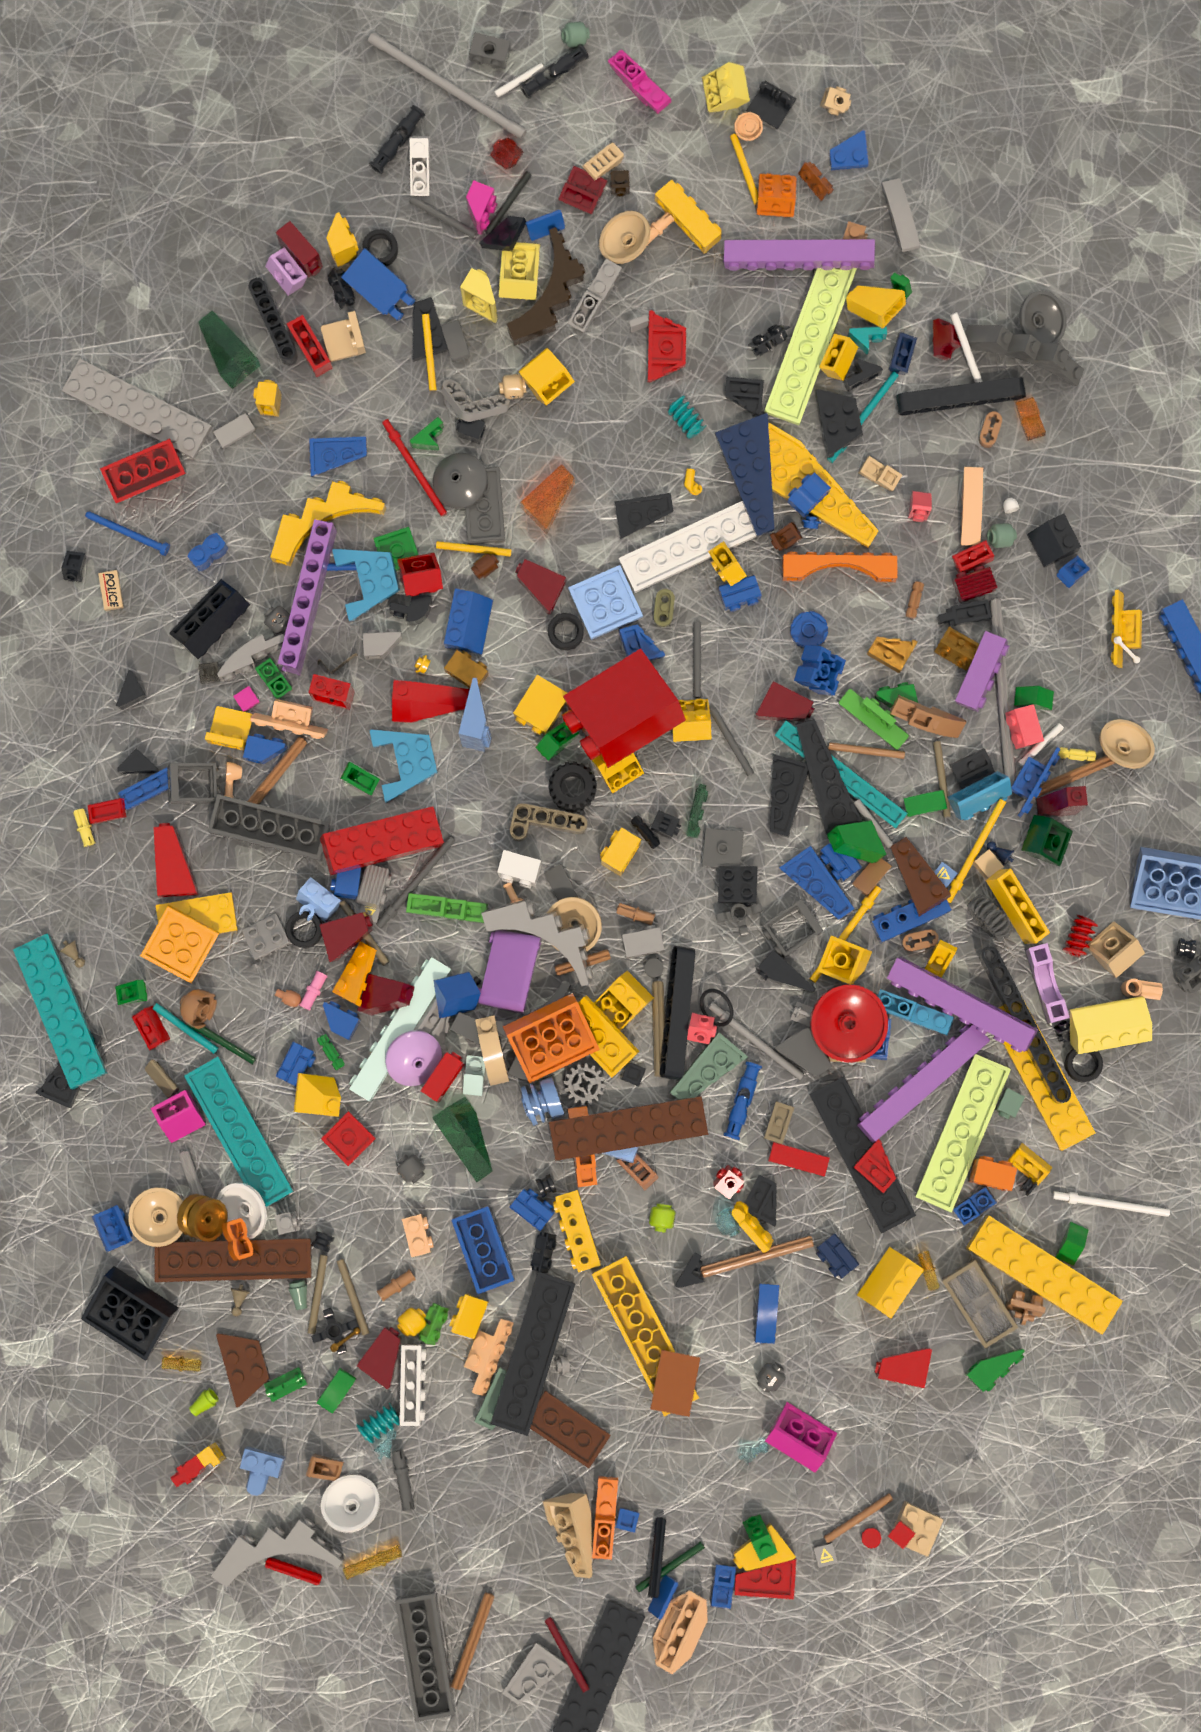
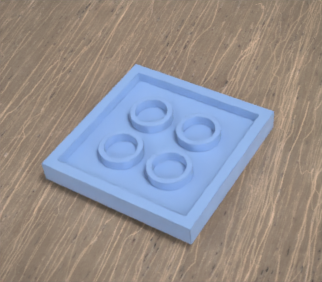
(605, 602)

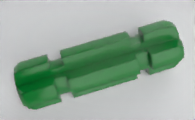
(330, 1052)

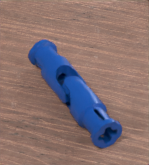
(739, 1111)

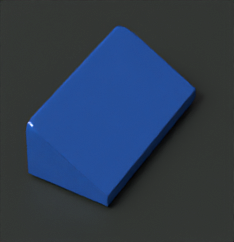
(540, 226)
(667, 1589)

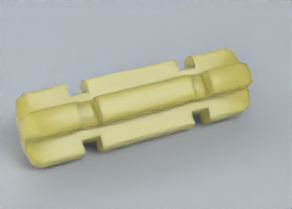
(1077, 754)

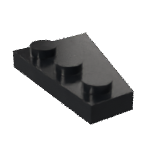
(439, 344)
(642, 511)

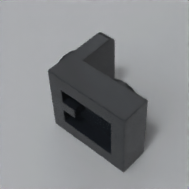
(73, 566)

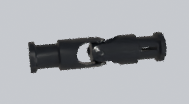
(564, 64)
(389, 149)

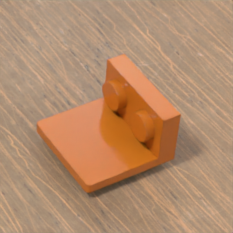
(776, 195)

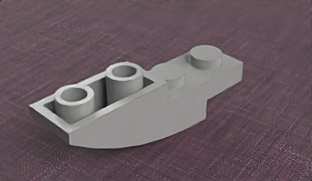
(595, 296)
(242, 659)

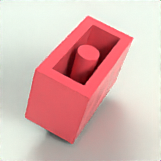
(1024, 726)

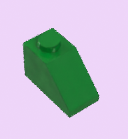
(555, 741)

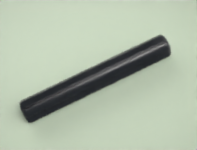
(657, 1557)

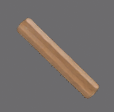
(592, 959)

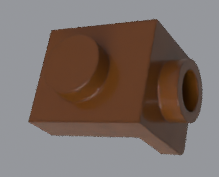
(786, 537)

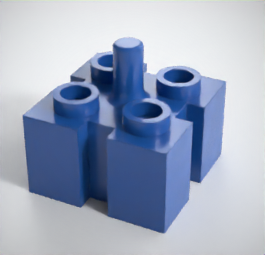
(819, 670)

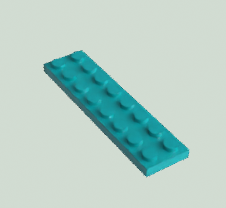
(60, 1011)
(238, 1131)

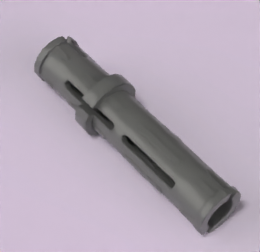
(401, 1472)

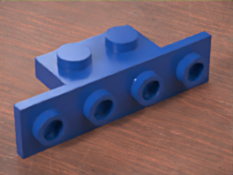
(1030, 778)

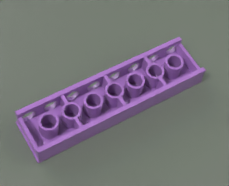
(308, 597)

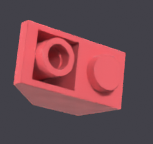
(920, 506)

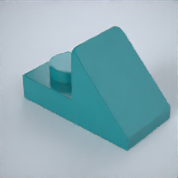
(862, 336)

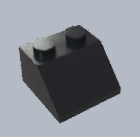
(1054, 540)

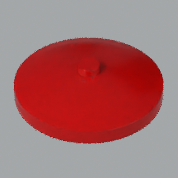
(849, 1023)

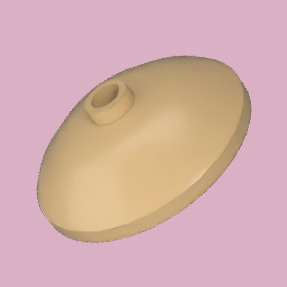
(625, 237)
(1127, 744)
(581, 911)
(144, 1215)

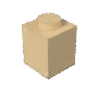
(987, 864)

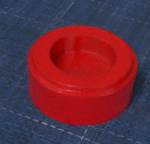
(871, 1537)

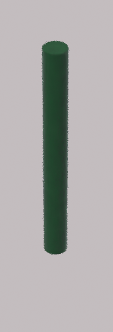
(226, 1044)
(673, 1564)

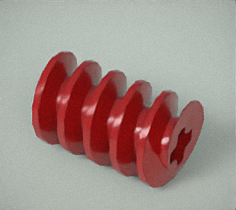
(1079, 936)

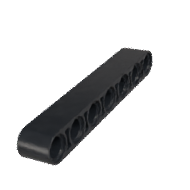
(960, 396)
(677, 1013)

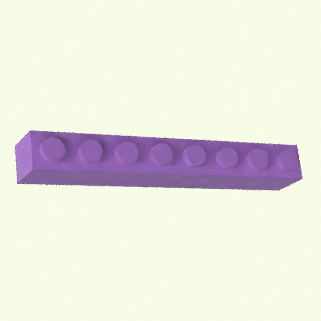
(799, 254)
(963, 1004)
(925, 1081)

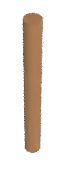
(866, 750)
(858, 1518)

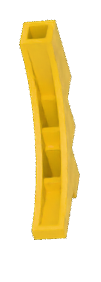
(339, 502)

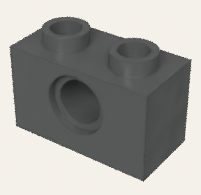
(483, 43)

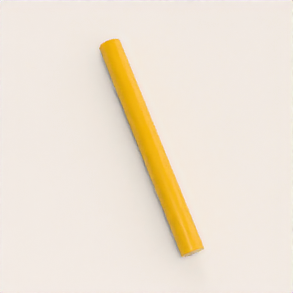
(745, 169)
(429, 352)
(473, 548)

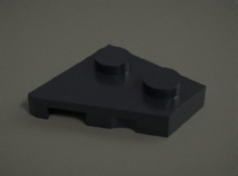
(745, 393)

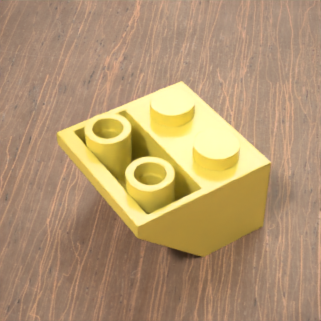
(726, 88)

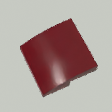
(582, 190)

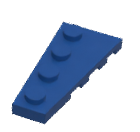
(816, 880)

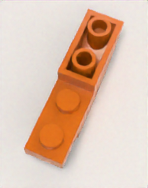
(584, 1165)
(605, 1517)

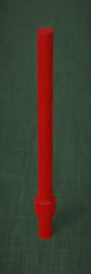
(395, 437)

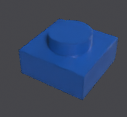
(627, 1520)

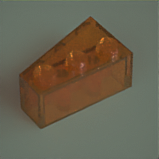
(548, 497)

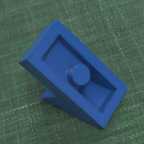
(1072, 571)

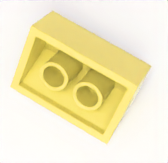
(478, 294)

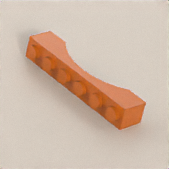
(879, 567)

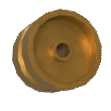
(201, 1217)

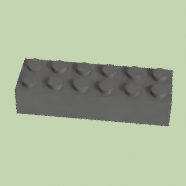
(268, 827)
(425, 1656)

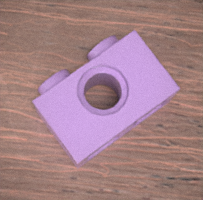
(286, 271)

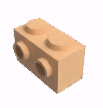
(417, 1235)

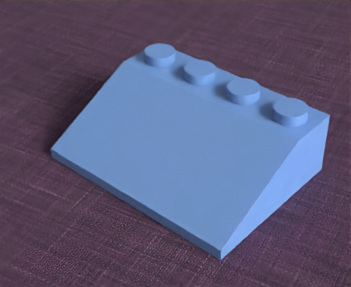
(474, 729)
(1167, 883)

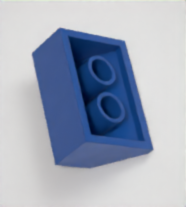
(468, 622)

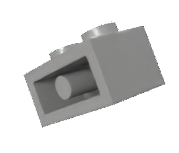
(642, 942)

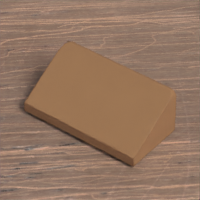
(871, 876)

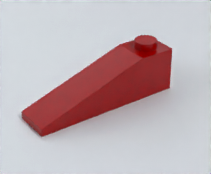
(421, 701)

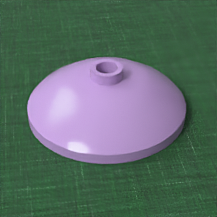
(409, 1049)

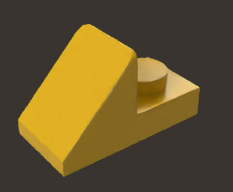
(940, 958)

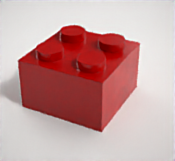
(420, 574)

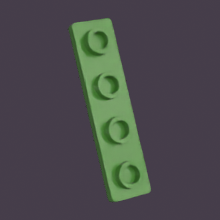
(874, 718)

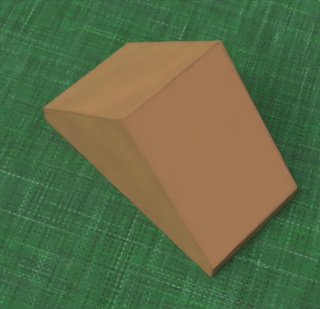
(324, 1468)

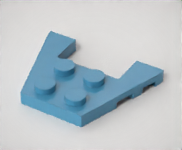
(376, 578)
(413, 758)

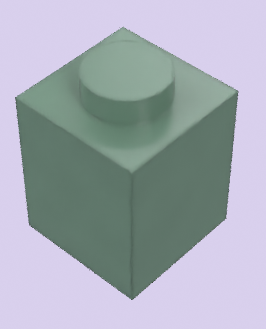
(1009, 1104)

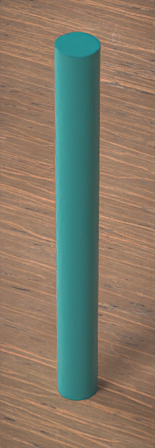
(185, 1028)

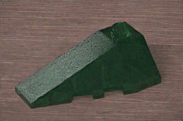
(229, 353)
(463, 1132)

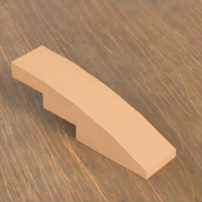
(971, 505)

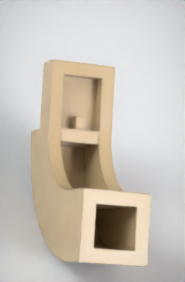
(492, 1050)

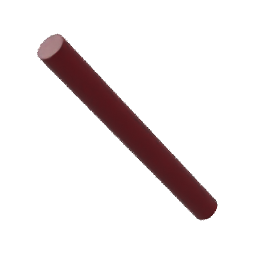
(567, 1655)

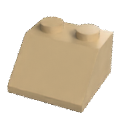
(1115, 949)

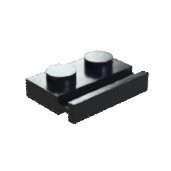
(972, 768)

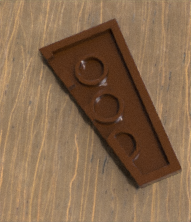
(921, 881)

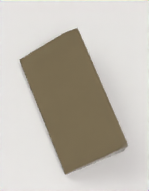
(161, 1078)

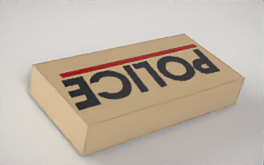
(111, 590)

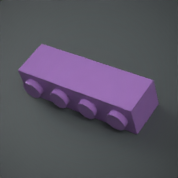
(981, 671)

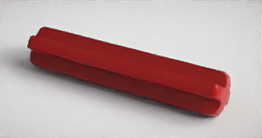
(293, 1571)

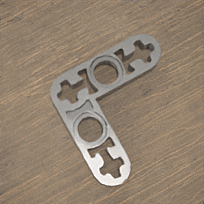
(469, 410)

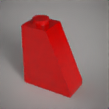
(905, 1368)

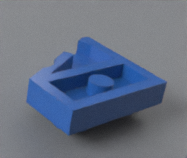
(635, 639)

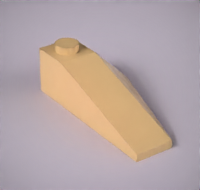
(572, 1521)

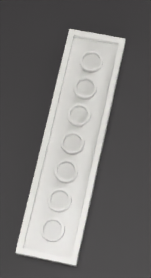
(686, 547)

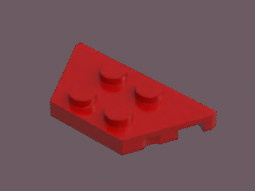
(665, 347)

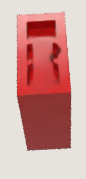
(325, 688)
(443, 1076)

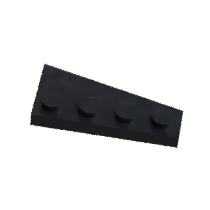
(787, 788)

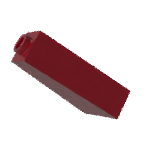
(1062, 802)

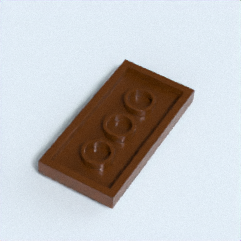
(568, 1430)

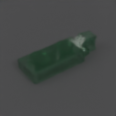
(696, 812)

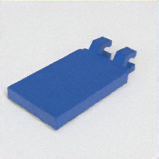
(377, 284)

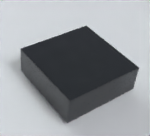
(633, 1074)

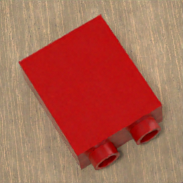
(622, 709)

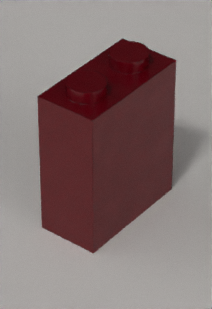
(299, 249)

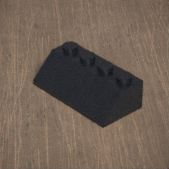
(209, 619)

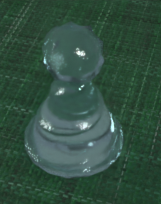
(384, 1448)
(749, 1454)

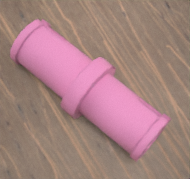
(313, 990)

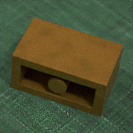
(465, 669)

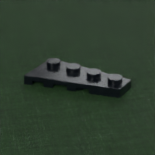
(56, 1085)

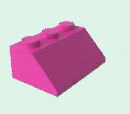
(801, 1437)

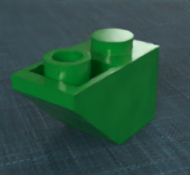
(888, 696)

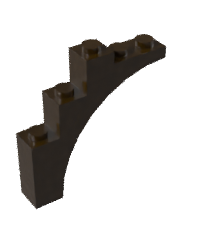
(539, 318)

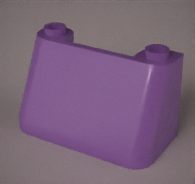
(509, 970)

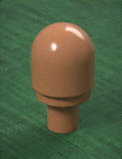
(289, 997)

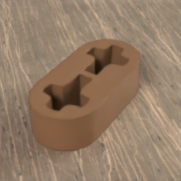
(986, 428)
(918, 936)

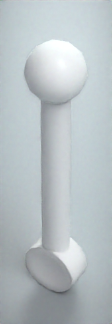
(1118, 640)

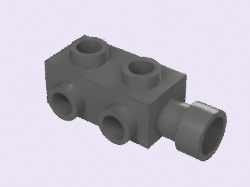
(1190, 975)

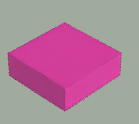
(246, 699)

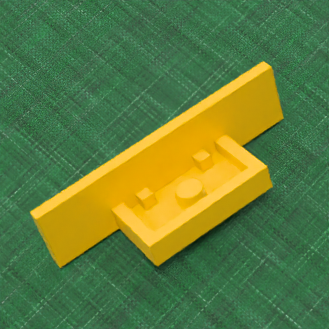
(1126, 625)

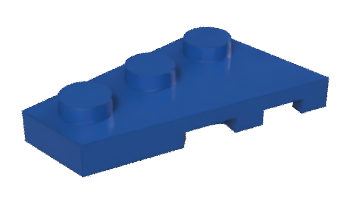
(335, 452)

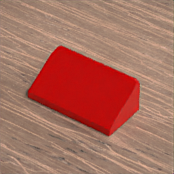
(973, 557)
(150, 1027)

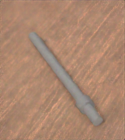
(756, 1041)

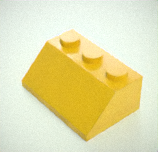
(890, 1282)

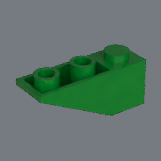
(989, 1369)

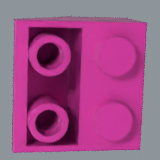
(481, 203)
(178, 1116)

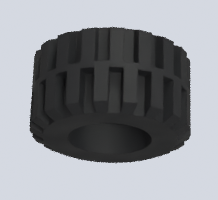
(572, 770)

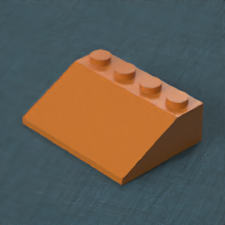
(551, 1038)

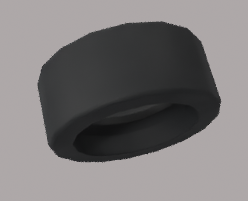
(382, 234)
(565, 645)
(290, 935)
(1083, 1078)

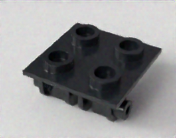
(771, 104)
(761, 342)
(738, 884)

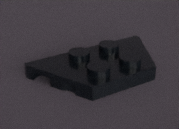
(839, 420)

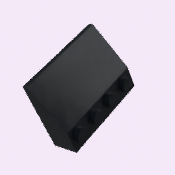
(129, 1313)

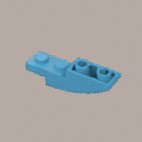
(916, 1013)

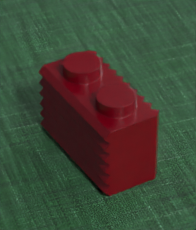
(974, 584)

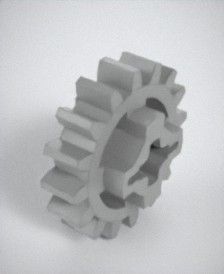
(593, 1081)

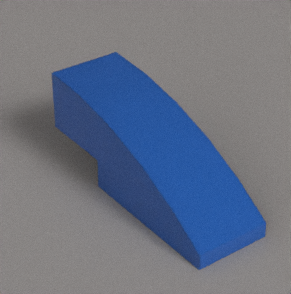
(767, 1313)

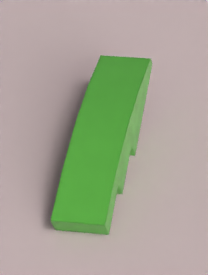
(445, 908)

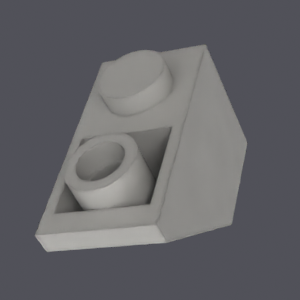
(379, 645)

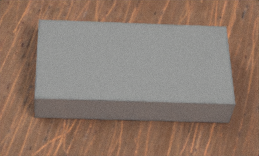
(234, 431)

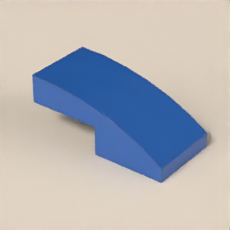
(723, 1586)

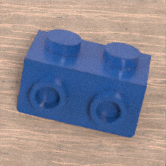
(112, 1228)

